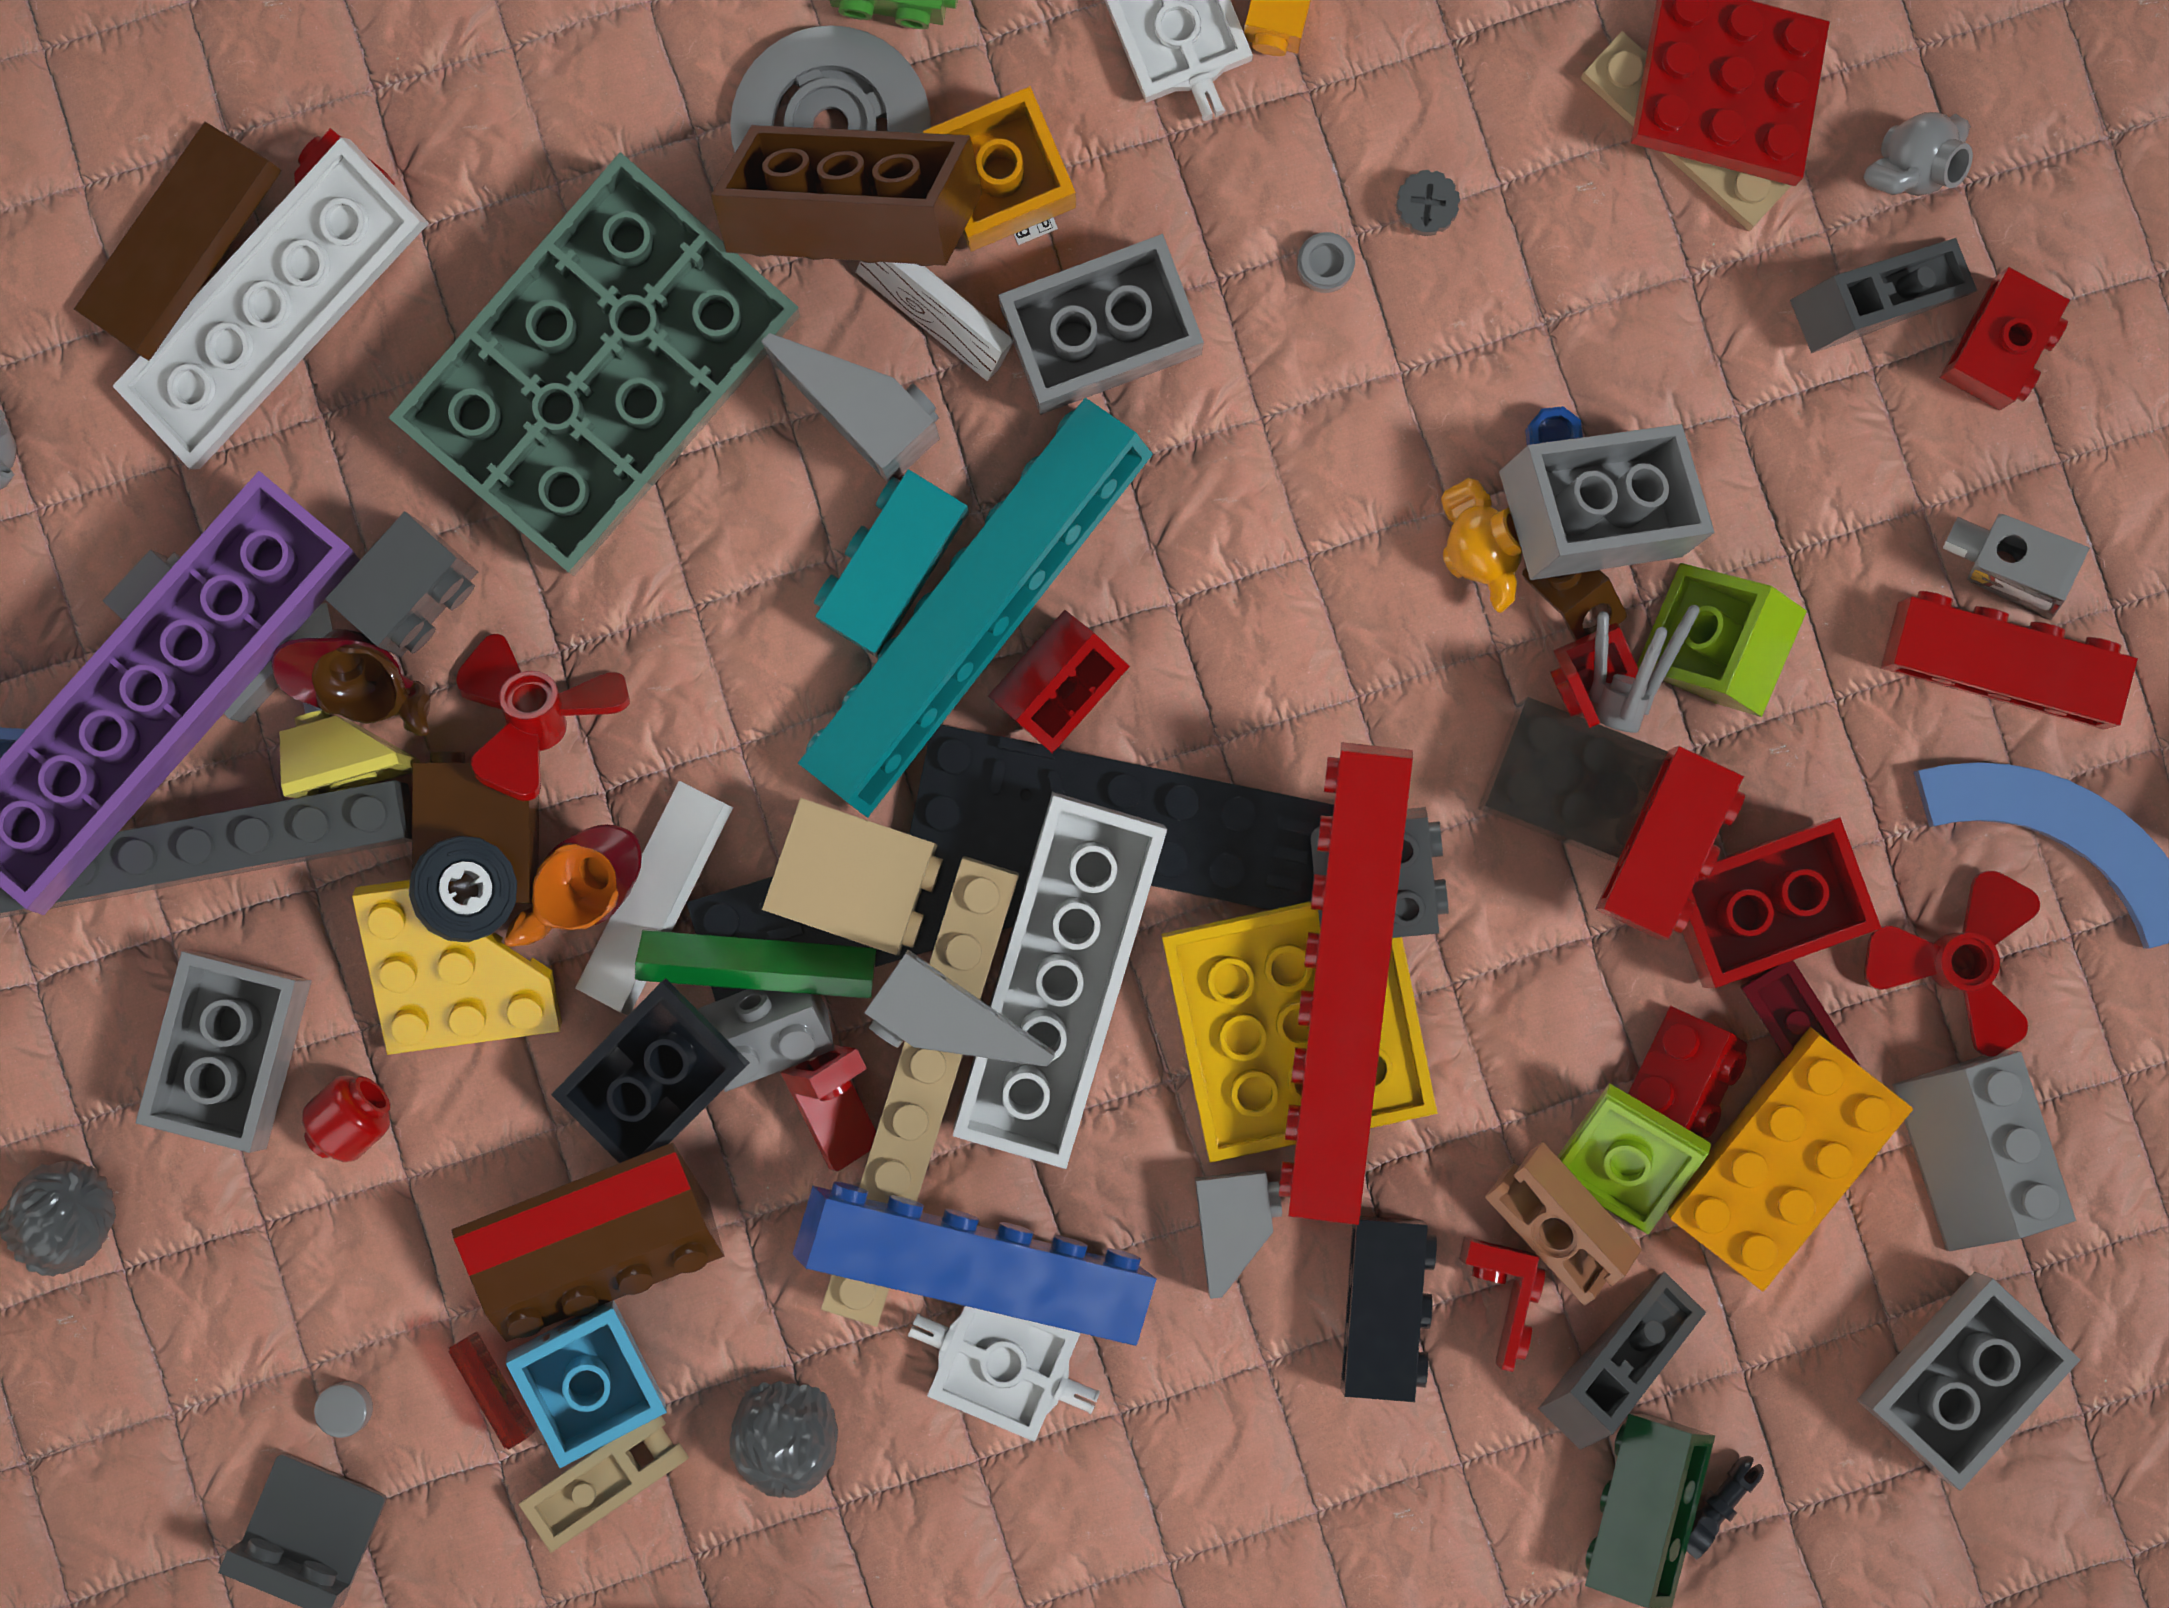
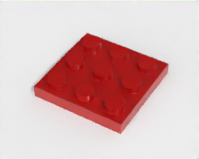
(1732, 85)

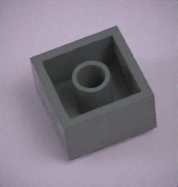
(403, 586)

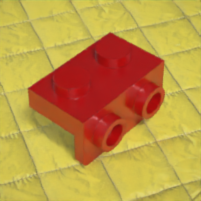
(1689, 1071)

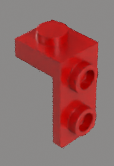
(1577, 670)

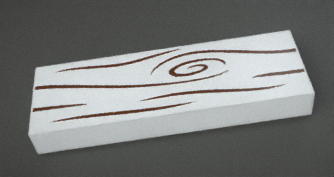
(941, 313)

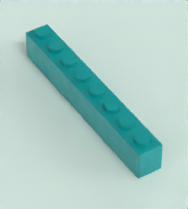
(975, 606)

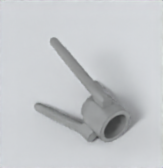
(1629, 698)

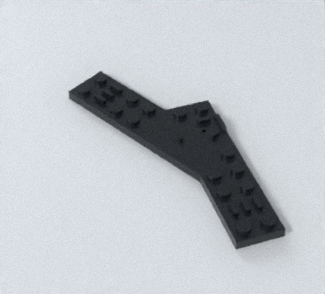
(989, 803)

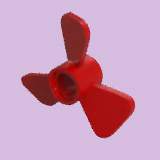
(512, 756)
(1993, 912)

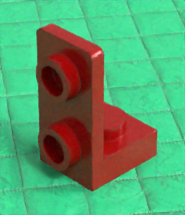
(832, 1105)
(1493, 1264)

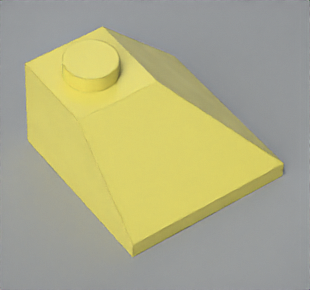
(335, 755)

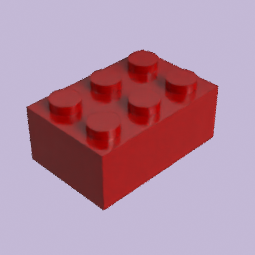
(1777, 904)

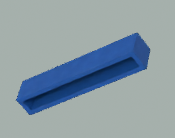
(974, 1264)

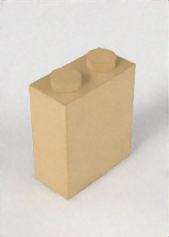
(852, 878)

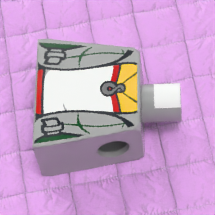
(2043, 564)

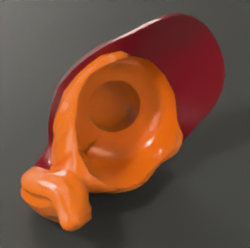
(579, 883)

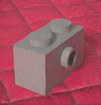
(771, 1030)

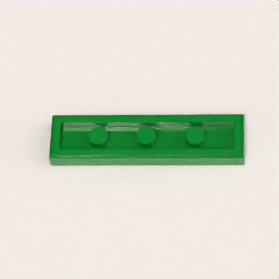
(755, 964)

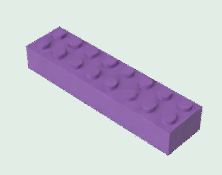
(159, 686)

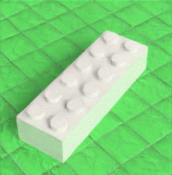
(1062, 976)

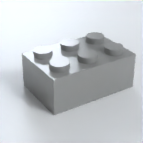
(1101, 324)
(1606, 501)
(223, 1051)
(1968, 1380)

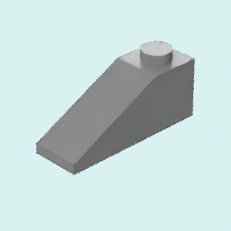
(942, 1016)

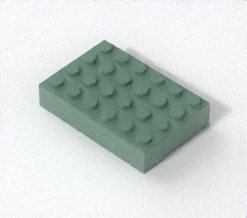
(595, 364)

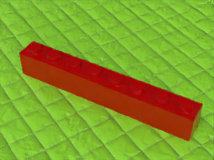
(1349, 982)

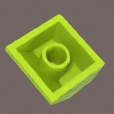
(1734, 641)

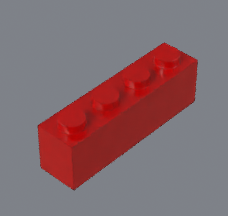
(2008, 661)

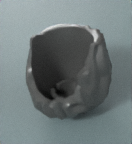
(58, 1217)
(784, 1438)

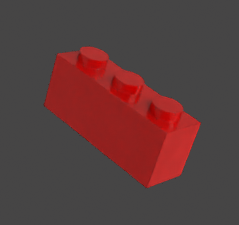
(1672, 844)

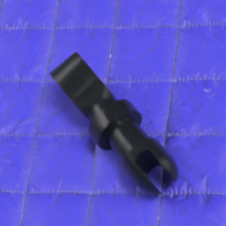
(1721, 1504)

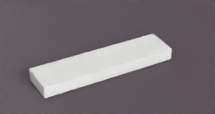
(658, 896)

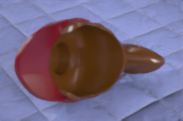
(352, 679)

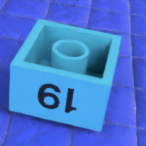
(585, 1383)

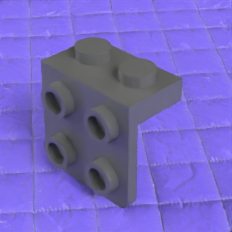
(1419, 895)

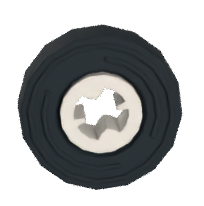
(448, 862)

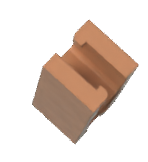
(1580, 1256)

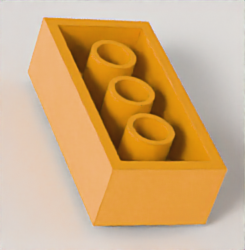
(1788, 1159)

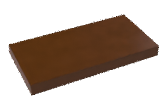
(177, 240)

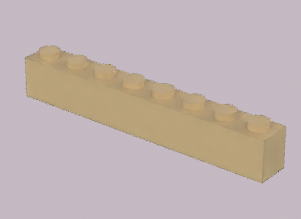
(924, 1075)

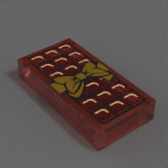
(491, 1390)

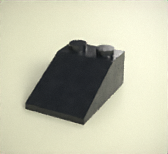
(650, 1075)

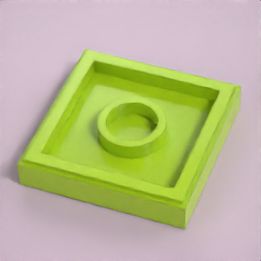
(1632, 1157)

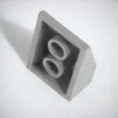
(868, 408)

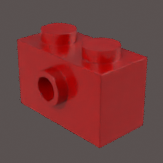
(2006, 340)
(1059, 681)

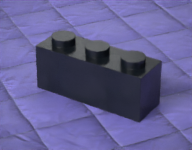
(1387, 1309)

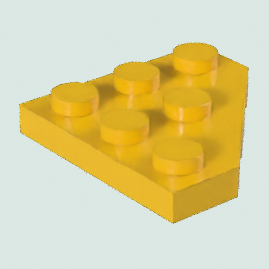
(445, 990)

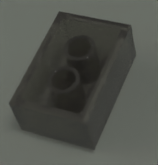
(1571, 779)

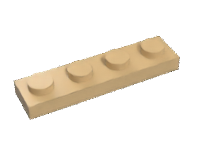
(1618, 79)

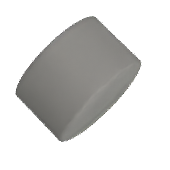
(343, 1409)

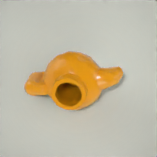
(1481, 541)

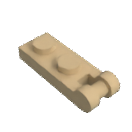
(600, 1484)

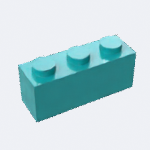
(890, 561)

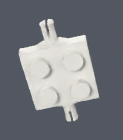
(1180, 46)
(1003, 1369)

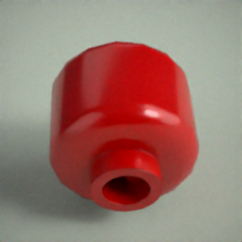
(346, 1118)

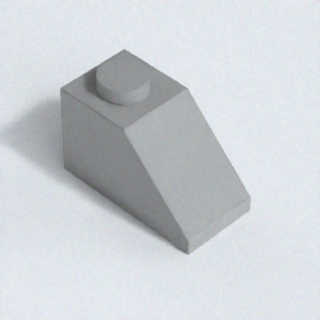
(1234, 1223)

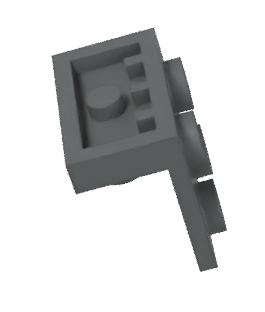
(305, 1535)

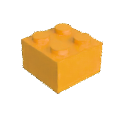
(1016, 167)

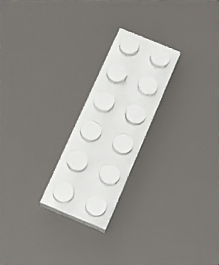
(271, 303)

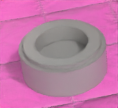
(1325, 262)

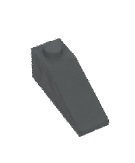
(1882, 294)
(1622, 1363)

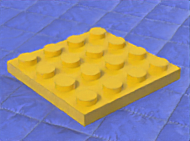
(1239, 1025)

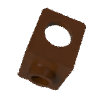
(1576, 595)

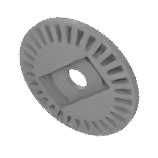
(834, 71)

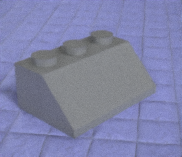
(1985, 1152)

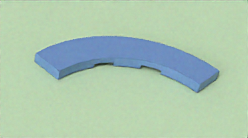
(2067, 815)

